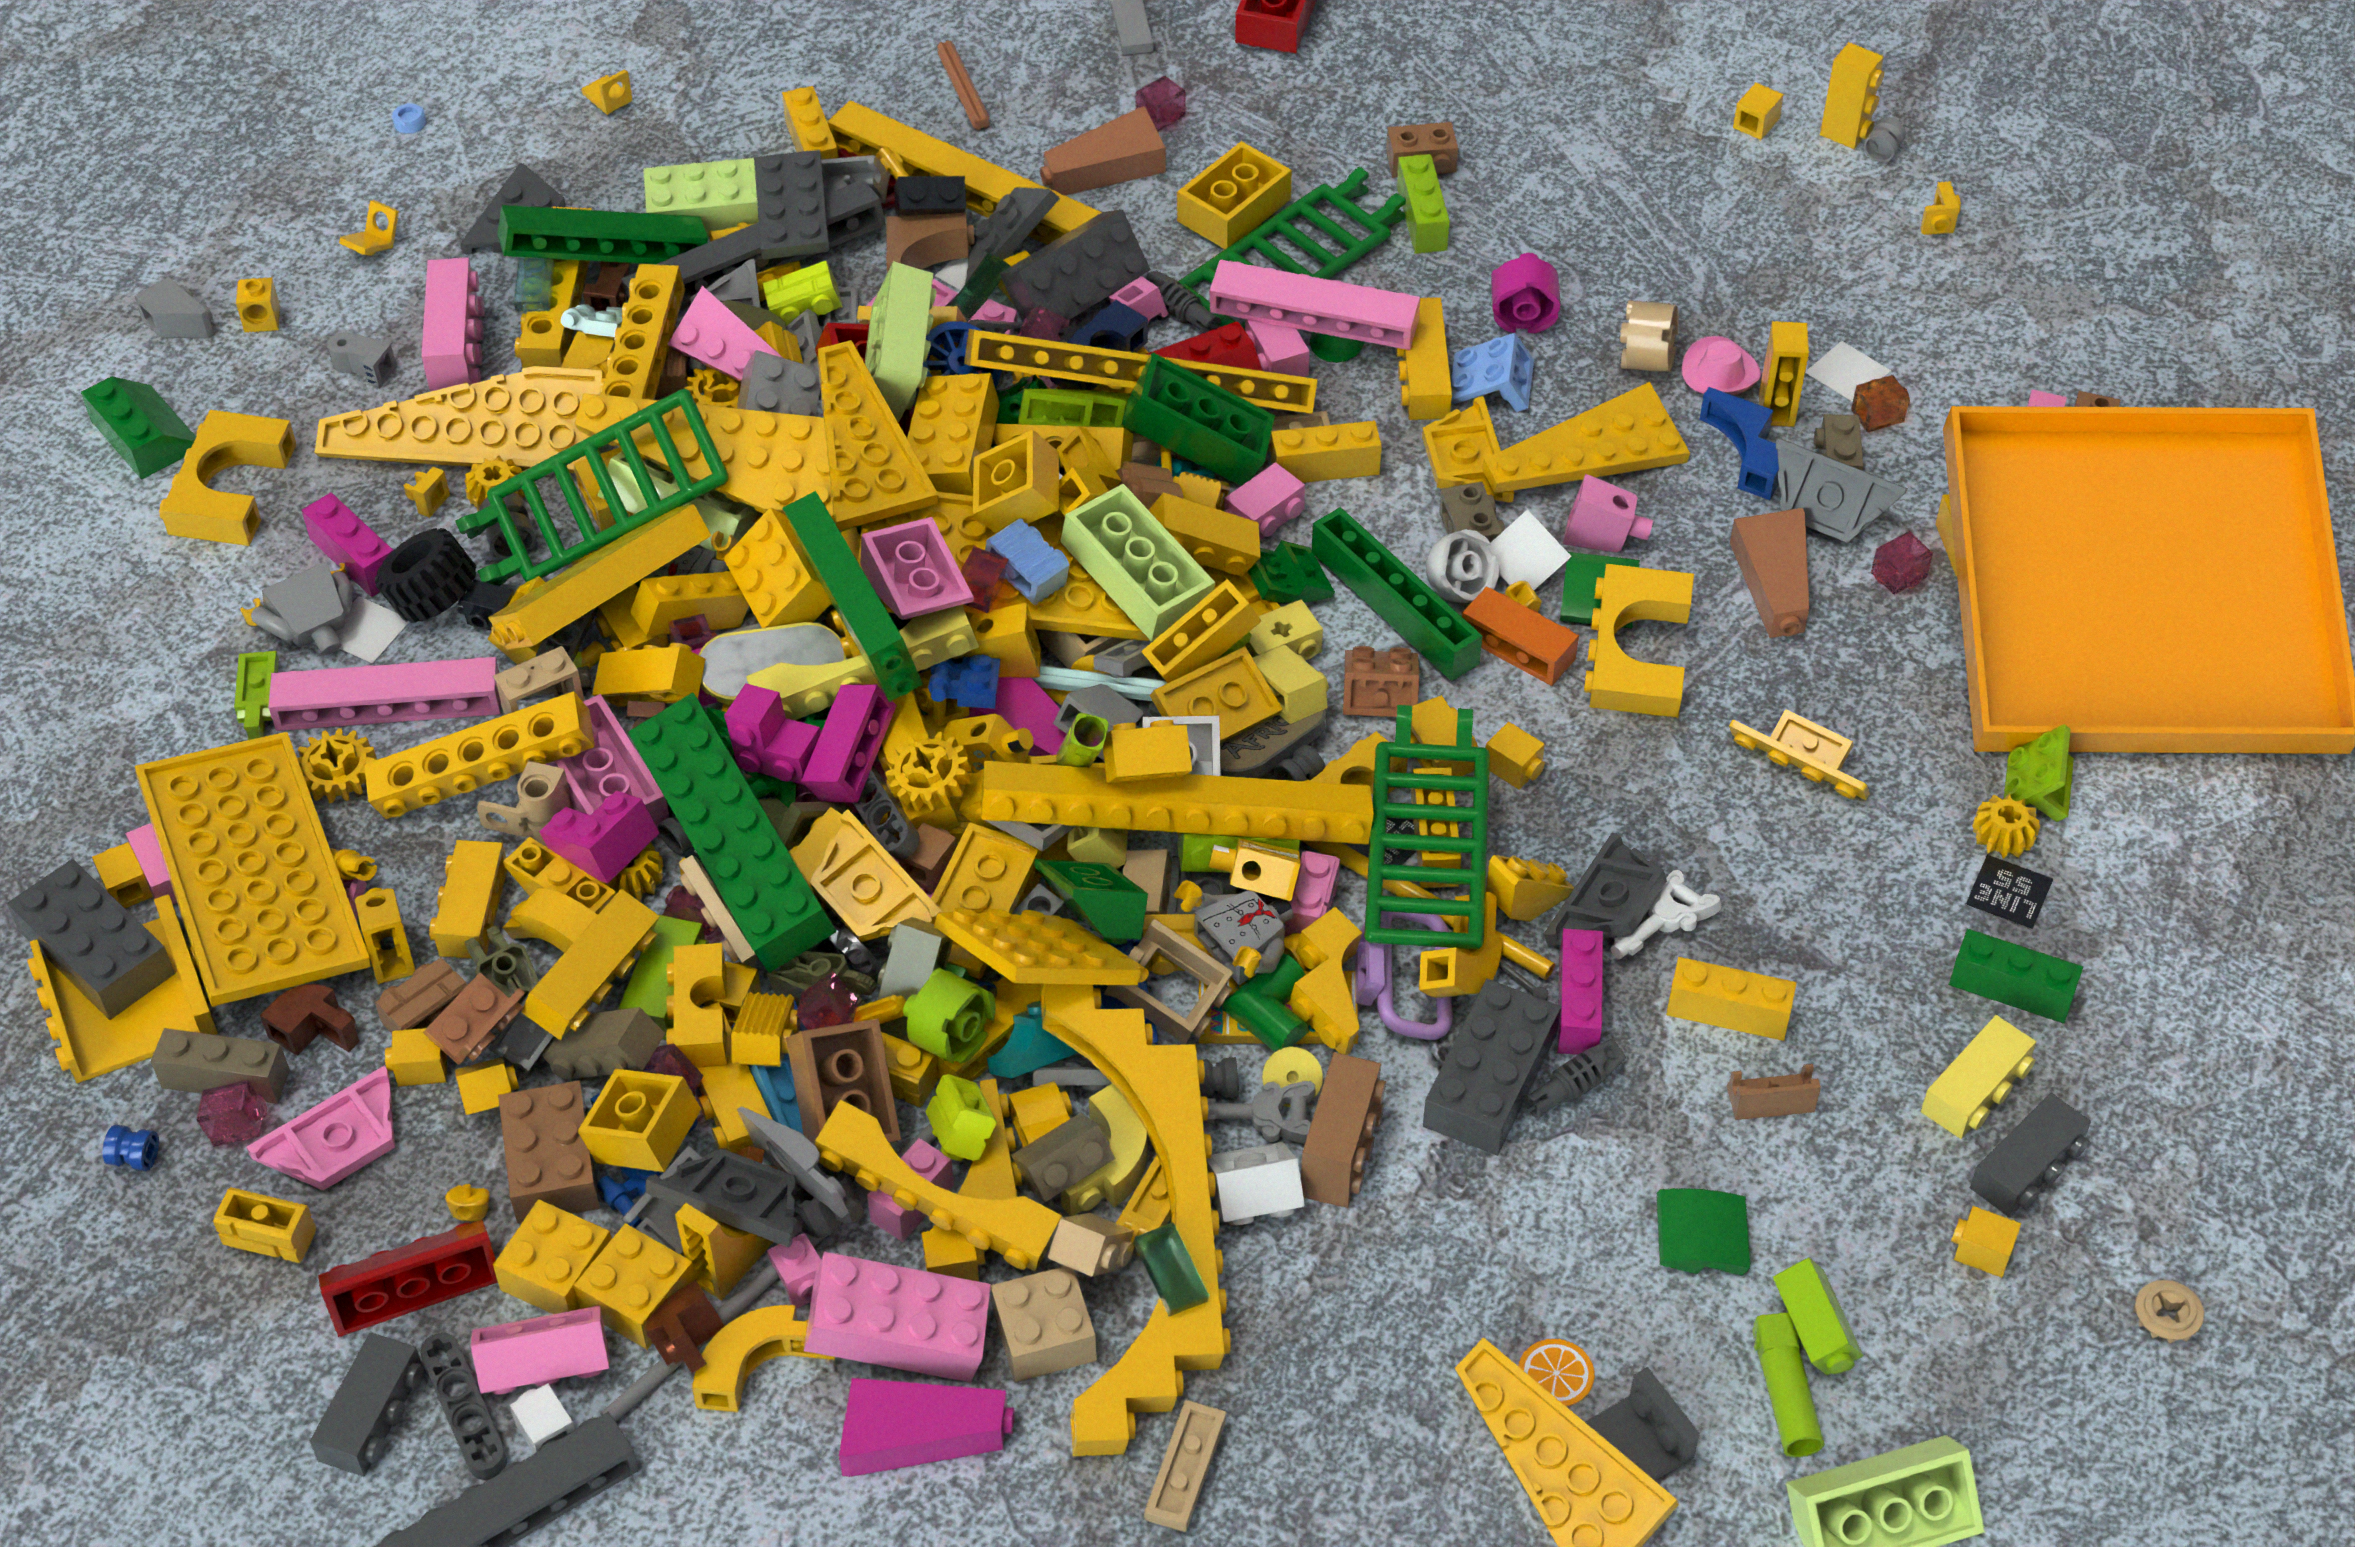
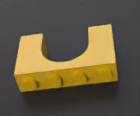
(220, 443)
(1618, 679)

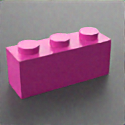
(346, 540)
(848, 743)
(1580, 990)

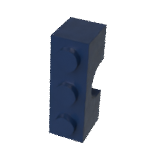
(1112, 328)

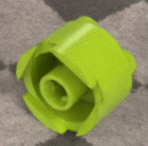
(949, 1016)

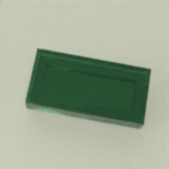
(980, 285)
(1171, 1269)

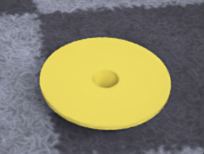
(1292, 1066)

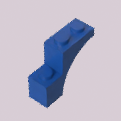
(1748, 429)

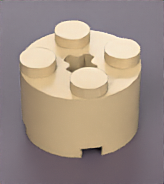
(1649, 336)

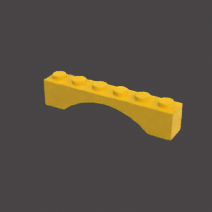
(1011, 1227)

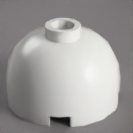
(1461, 566)

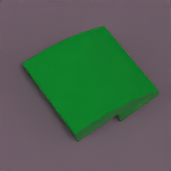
(1290, 575)
(1581, 584)
(1703, 1230)

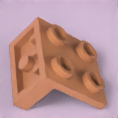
(1379, 681)
(468, 1020)

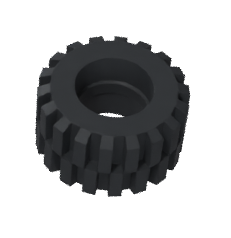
(425, 575)

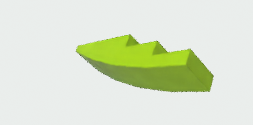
(1073, 408)

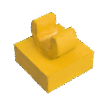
(429, 492)

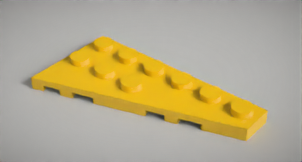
(1607, 440)
(868, 454)
(1569, 1471)

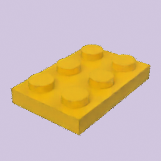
(1224, 688)

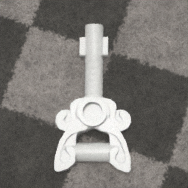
(1668, 914)

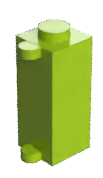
(1818, 1317)

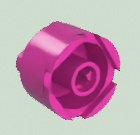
(1525, 294)

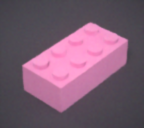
(452, 324)
(610, 767)
(897, 1317)

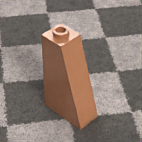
(1106, 155)
(1774, 566)

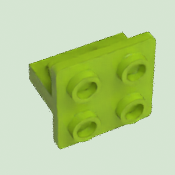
(2042, 773)

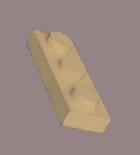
(716, 910)
(1185, 1466)

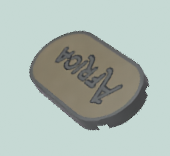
(1267, 744)

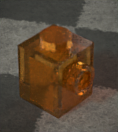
(1880, 403)

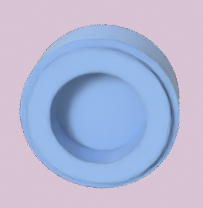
(409, 118)

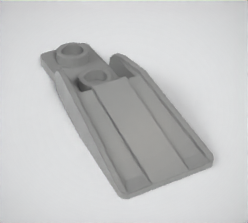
(794, 1155)

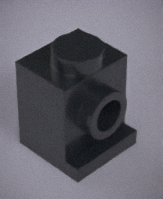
(482, 602)

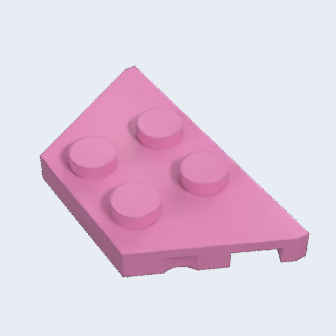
(333, 1135)

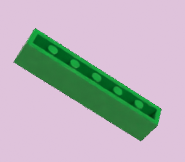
(597, 234)
(1396, 594)

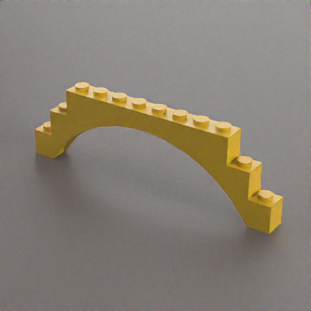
(1165, 1095)

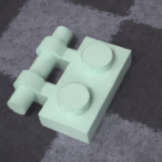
(590, 322)

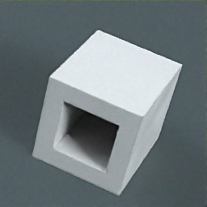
(541, 1417)

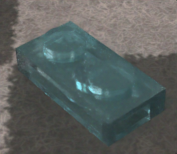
(533, 284)

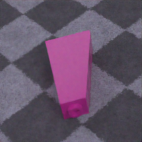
(1027, 706)
(918, 1424)

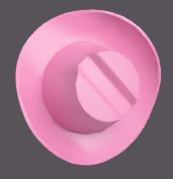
(1719, 365)

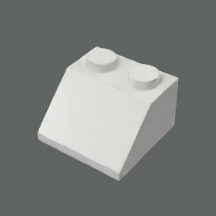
(1256, 1183)

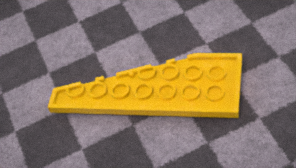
(510, 416)
(766, 454)

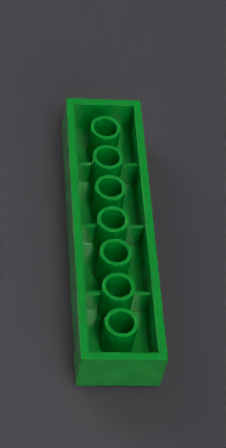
(732, 833)

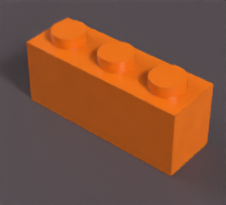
(1522, 636)

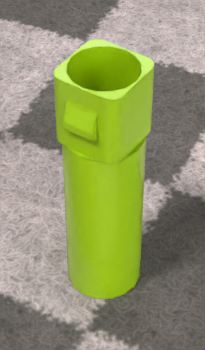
(1083, 741)
(1787, 1384)

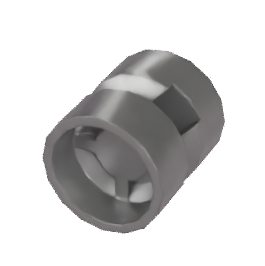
(522, 522)

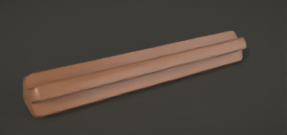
(963, 85)

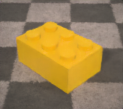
(1234, 195)
(776, 574)

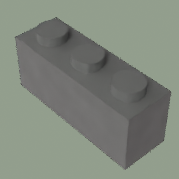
(2031, 1155)
(367, 1404)

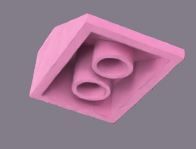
(913, 569)

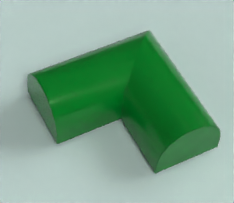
(1262, 1008)

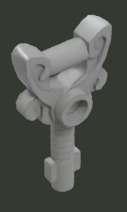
(1266, 1111)

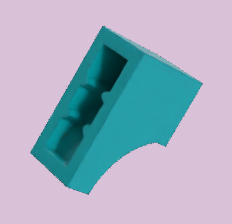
(1028, 1046)

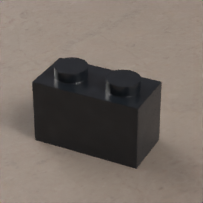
(929, 195)

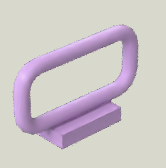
(1375, 981)

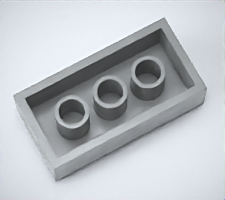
(779, 386)

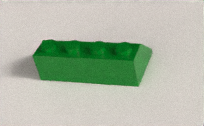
(1199, 420)

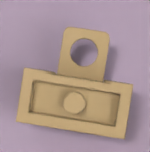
(541, 795)

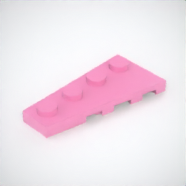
(717, 337)

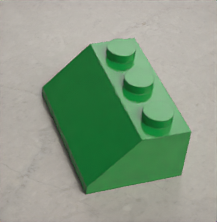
(137, 424)
(1098, 897)

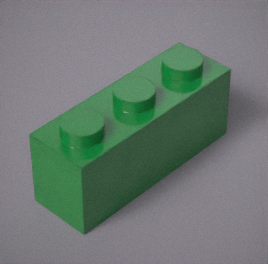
(2015, 975)

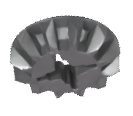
(854, 952)

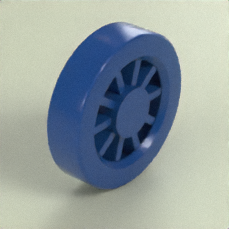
(953, 358)

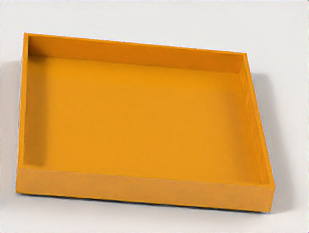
(2149, 579)

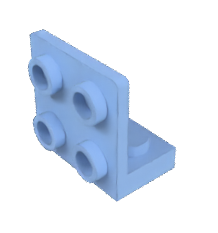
(1494, 366)

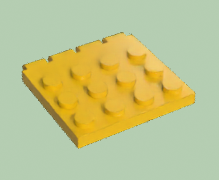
(1039, 948)

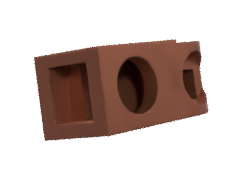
(608, 288)

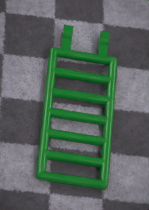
(1339, 197)
(498, 512)
(1475, 846)

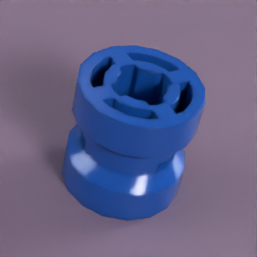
(130, 1147)

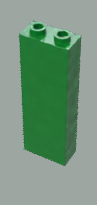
(853, 596)

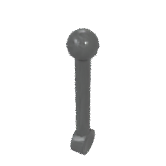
(1539, 992)

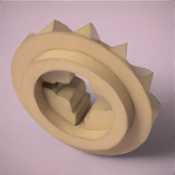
(2173, 1297)

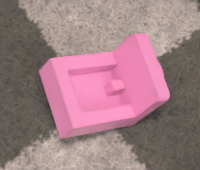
(796, 1268)

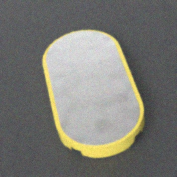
(742, 653)

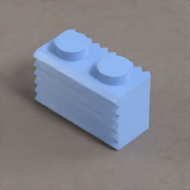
(1032, 564)

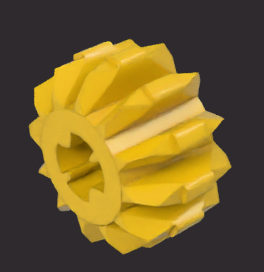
(487, 476)
(2006, 826)
(640, 874)

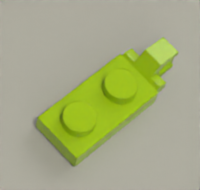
(254, 690)

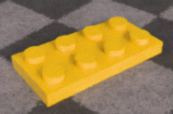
(983, 875)

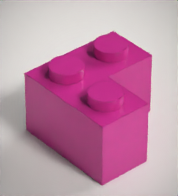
(765, 738)
(605, 839)

